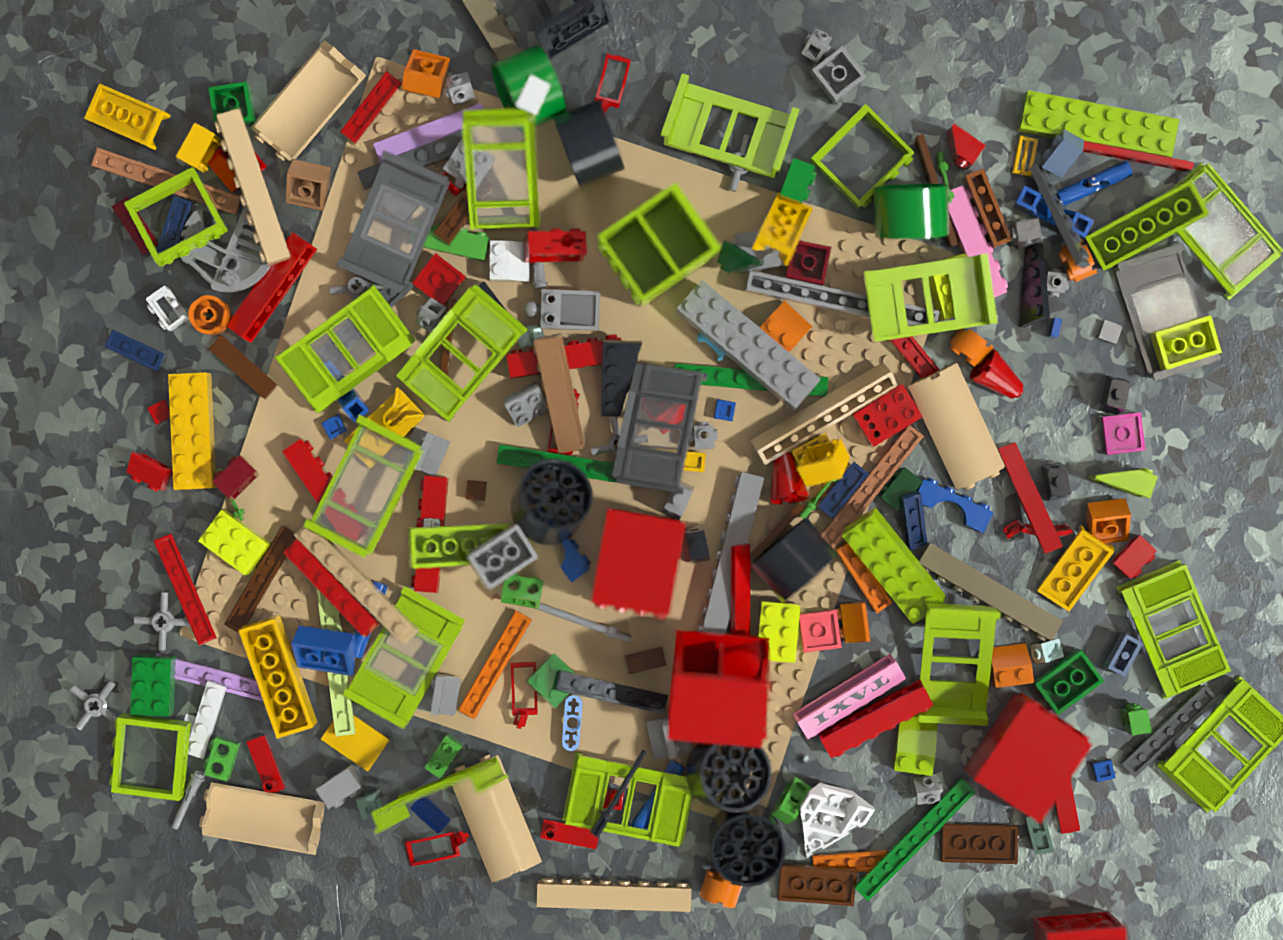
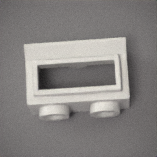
(154, 307)

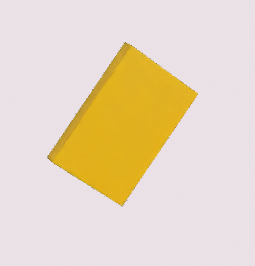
(360, 747)

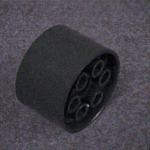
(589, 142)
(570, 484)
(794, 560)
(703, 788)
(729, 822)

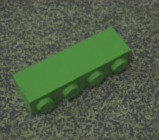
(465, 244)

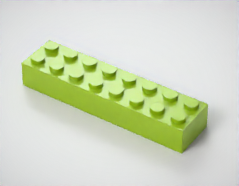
(1097, 123)

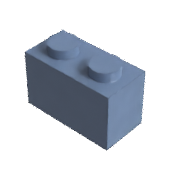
(1062, 153)
(1123, 654)

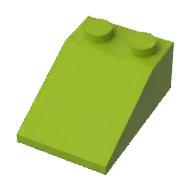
(1135, 482)
(915, 747)

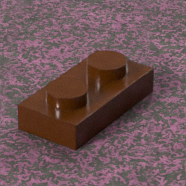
(645, 660)

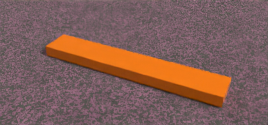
(495, 664)

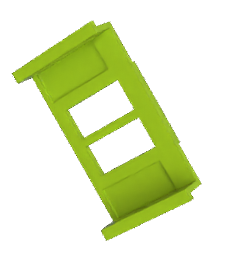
(690, 114)
(969, 288)
(488, 324)
(958, 700)
(588, 794)

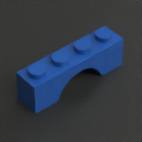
(1035, 205)
(974, 515)
(574, 563)

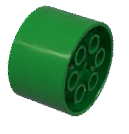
(513, 73)
(911, 211)

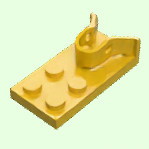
(125, 115)
(783, 227)
(396, 414)
(1075, 569)

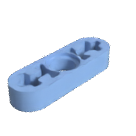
(576, 737)

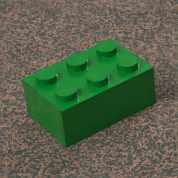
(1068, 681)
(153, 685)

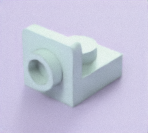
(1046, 651)

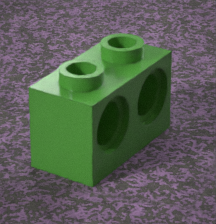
(521, 595)
(1135, 719)
(443, 755)
(225, 759)
(790, 800)

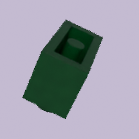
(902, 484)

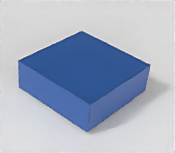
(1055, 326)
(724, 410)
(334, 426)
(1103, 770)

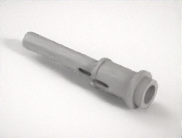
(539, 272)
(191, 790)

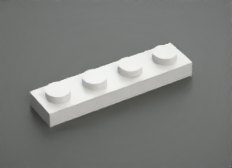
(206, 719)

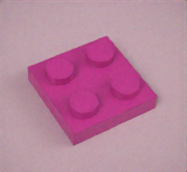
(1123, 433)

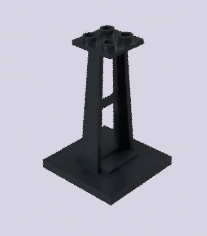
(570, 25)

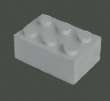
(501, 556)

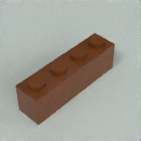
(988, 208)

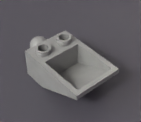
(570, 310)

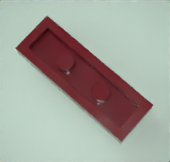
(126, 219)

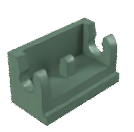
(366, 803)
(1040, 835)

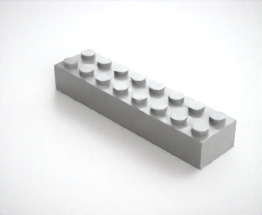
(747, 345)

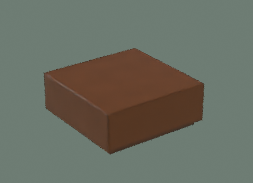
(476, 490)

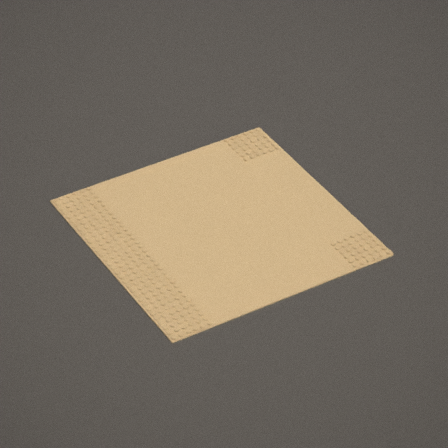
(835, 348)

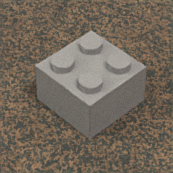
(838, 74)
(343, 784)

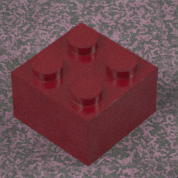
(809, 263)
(235, 477)

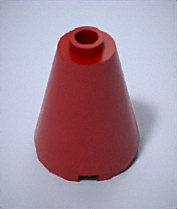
(997, 376)
(786, 481)

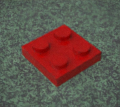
(439, 279)

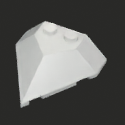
(830, 814)

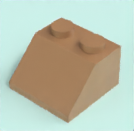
(307, 184)

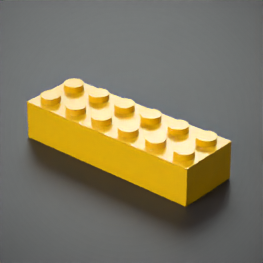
(192, 430)
(278, 676)

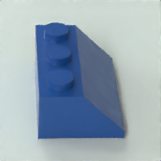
(324, 650)

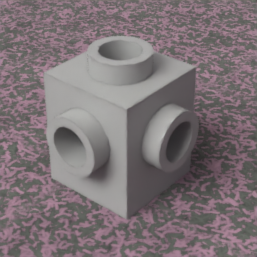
(817, 45)
(459, 88)
(1063, 284)
(430, 315)
(707, 443)
(927, 789)

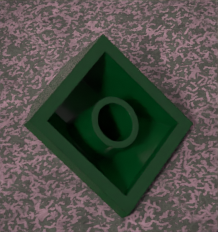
(736, 259)

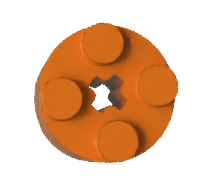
(1074, 271)
(209, 304)
(971, 346)
(719, 890)

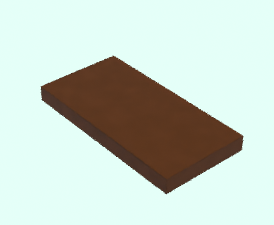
(979, 843)
(817, 884)

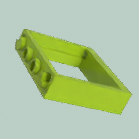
(866, 112)
(162, 191)
(182, 748)

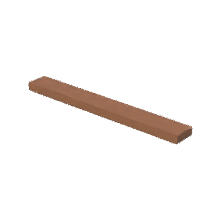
(154, 176)
(872, 484)

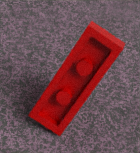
(266, 764)
(568, 834)

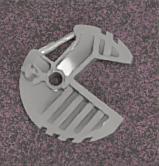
(241, 249)

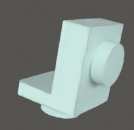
(530, 336)

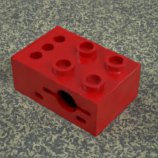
(556, 246)
(887, 415)

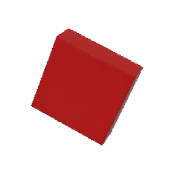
(160, 412)
(609, 796)

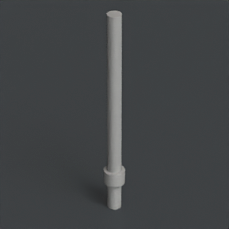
(610, 631)

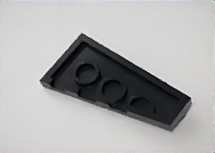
(1034, 287)
(617, 371)

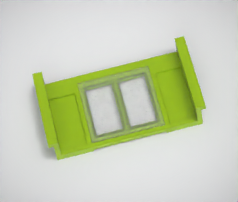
(345, 349)
(1174, 628)
(399, 673)
(1226, 747)

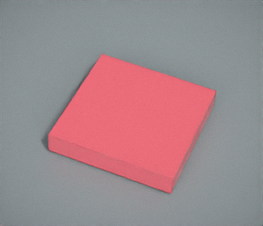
(819, 630)

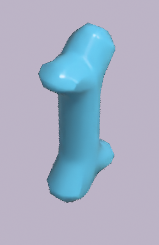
(700, 338)

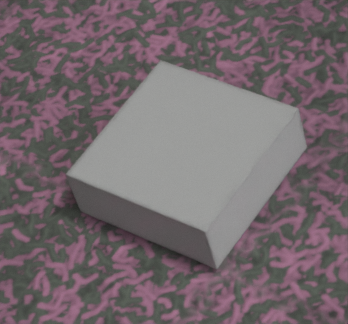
(1110, 332)

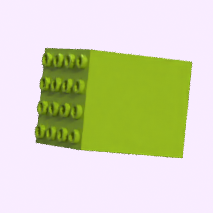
(658, 245)

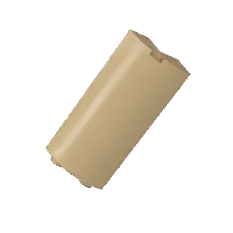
(307, 102)
(957, 427)
(262, 818)
(497, 826)

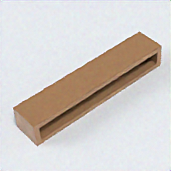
(559, 393)

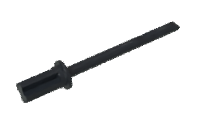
(605, 816)

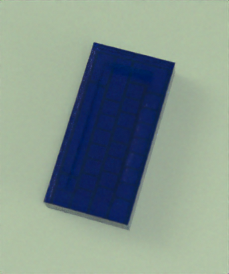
(430, 814)

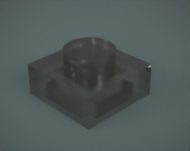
(527, 800)

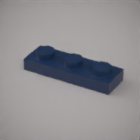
(175, 223)
(135, 350)
(843, 490)
(913, 520)

